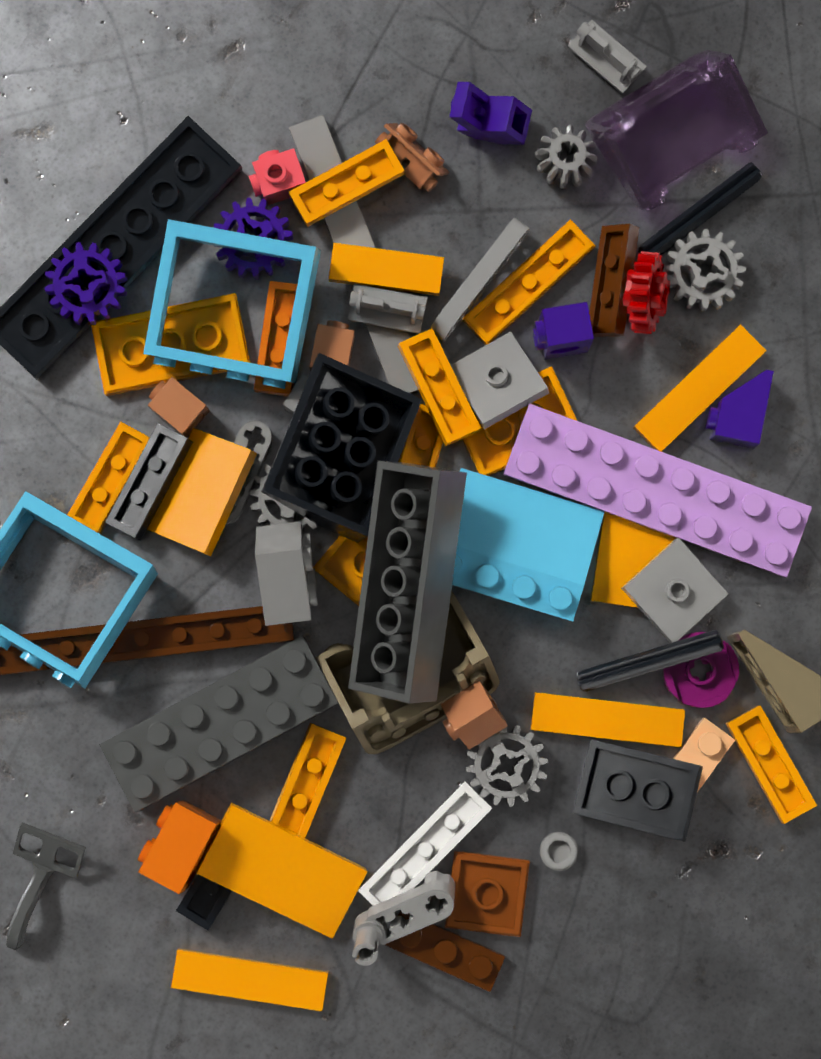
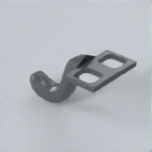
(44, 866)

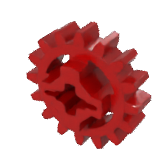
(646, 292)

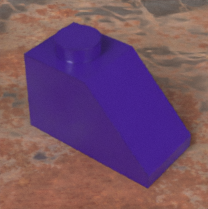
(741, 413)

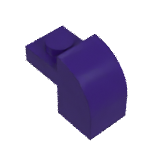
(489, 117)

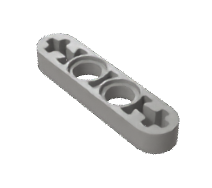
(479, 279)

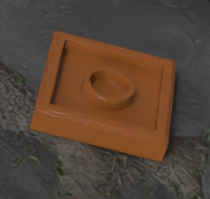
(488, 893)

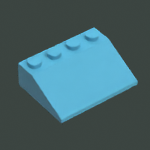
(524, 545)

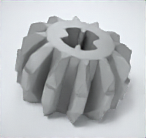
(568, 143)

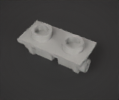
(606, 56)
(387, 308)

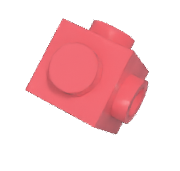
(276, 175)

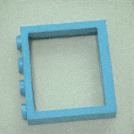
(244, 242)
(12, 531)

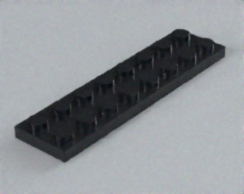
(132, 224)

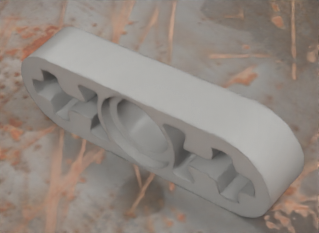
(262, 451)

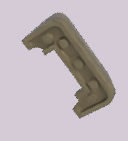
(387, 722)

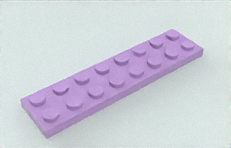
(657, 490)

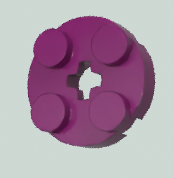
(705, 693)

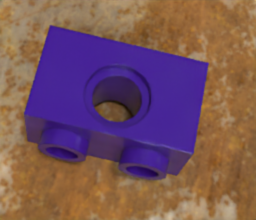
(563, 331)

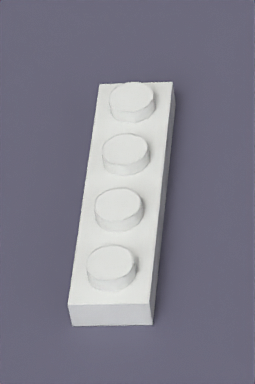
(427, 846)

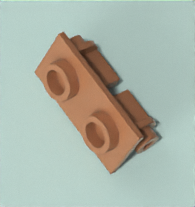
(423, 163)

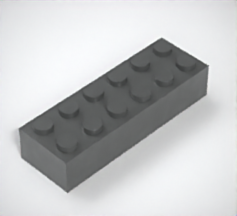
(407, 581)
(219, 724)

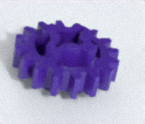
(269, 228)
(101, 282)

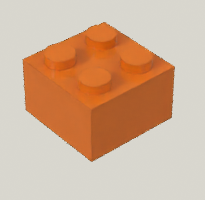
(179, 845)

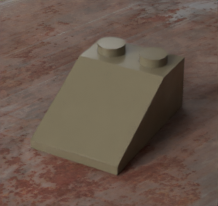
(785, 683)

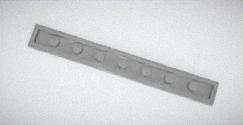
(349, 227)

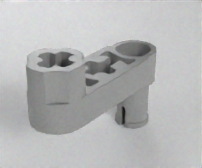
(426, 906)

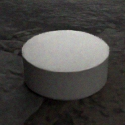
(559, 851)

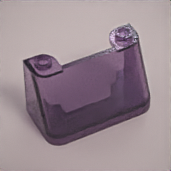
(676, 125)

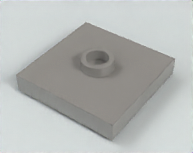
(499, 380)
(674, 591)

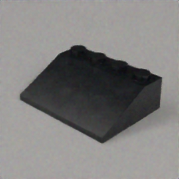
(334, 446)

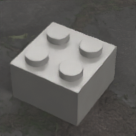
(285, 573)

